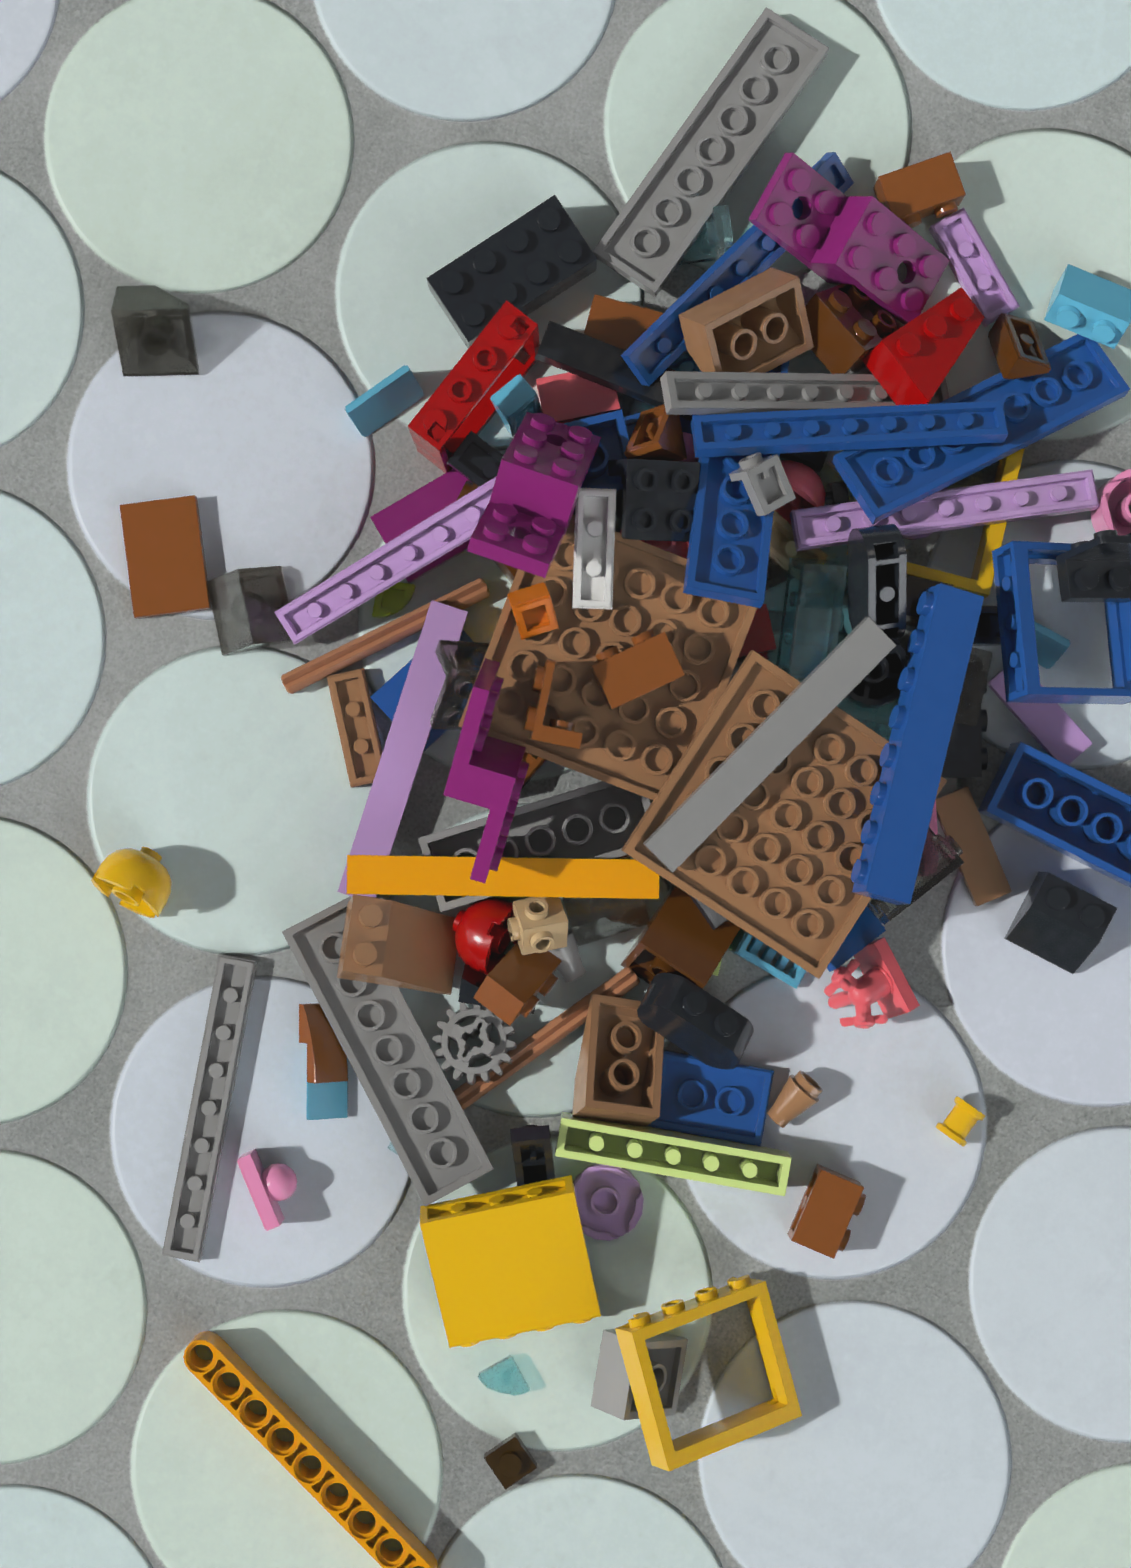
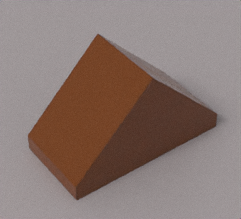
(657, 437)

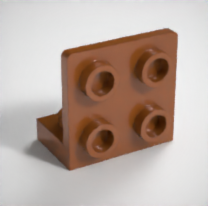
(558, 731)

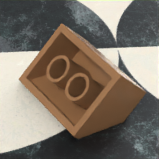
(749, 325)

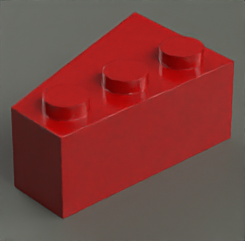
(923, 351)

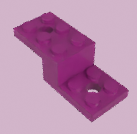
(848, 239)
(534, 494)
(487, 770)

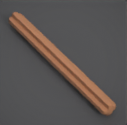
(379, 638)
(546, 1037)

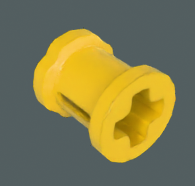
(960, 1121)

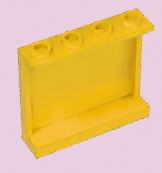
(509, 1261)

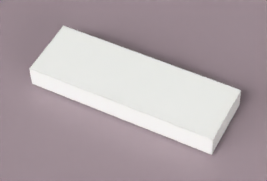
(594, 549)

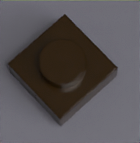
(510, 1460)

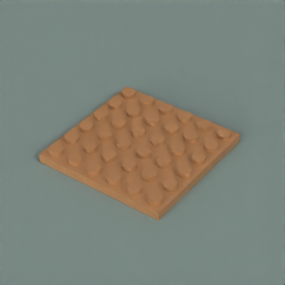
(647, 736)
(791, 845)

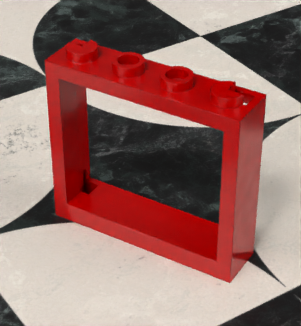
(464, 395)

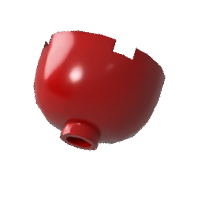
(483, 933)

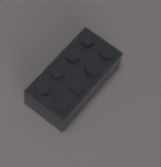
(520, 264)

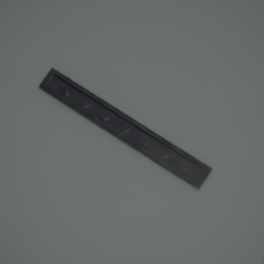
(606, 367)

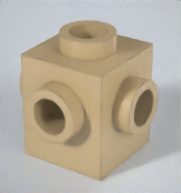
(538, 924)

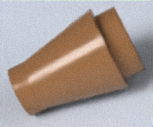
(796, 1097)

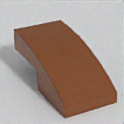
(324, 1053)

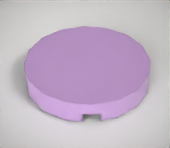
(608, 1201)

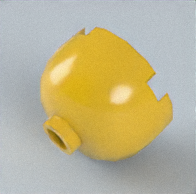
(135, 879)

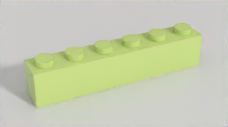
(674, 1154)

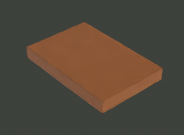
(165, 556)

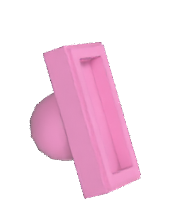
(267, 1186)

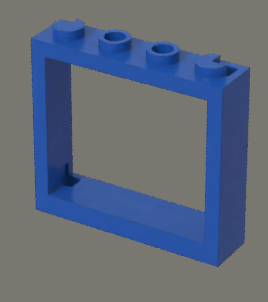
(1019, 636)

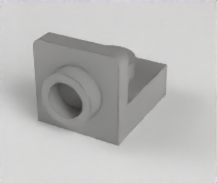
(764, 482)

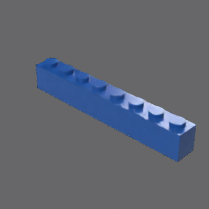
(917, 744)

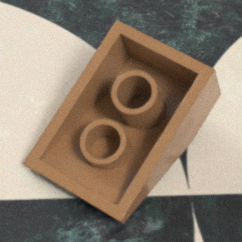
(397, 945)
(618, 1065)

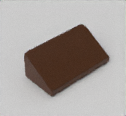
(1017, 347)

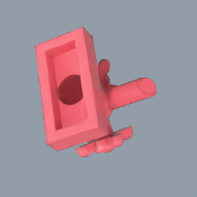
(880, 983)

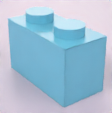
(1090, 306)

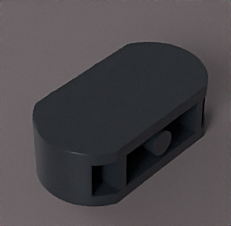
(878, 578)
(695, 1021)

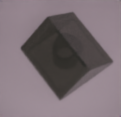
(246, 606)
(604, 917)

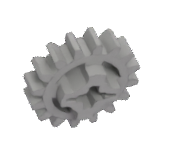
(466, 1059)

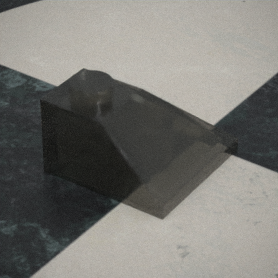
(153, 332)

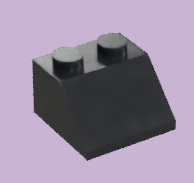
(1060, 922)

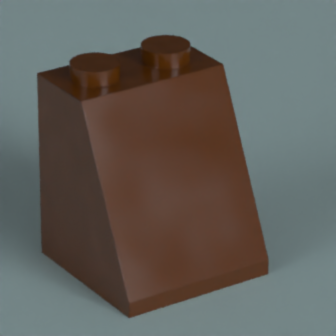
(679, 942)

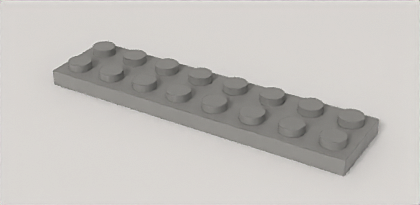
(710, 152)
(391, 1063)

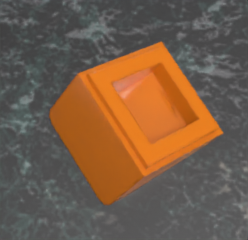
(533, 610)

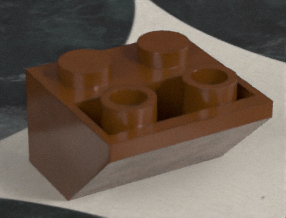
(846, 327)

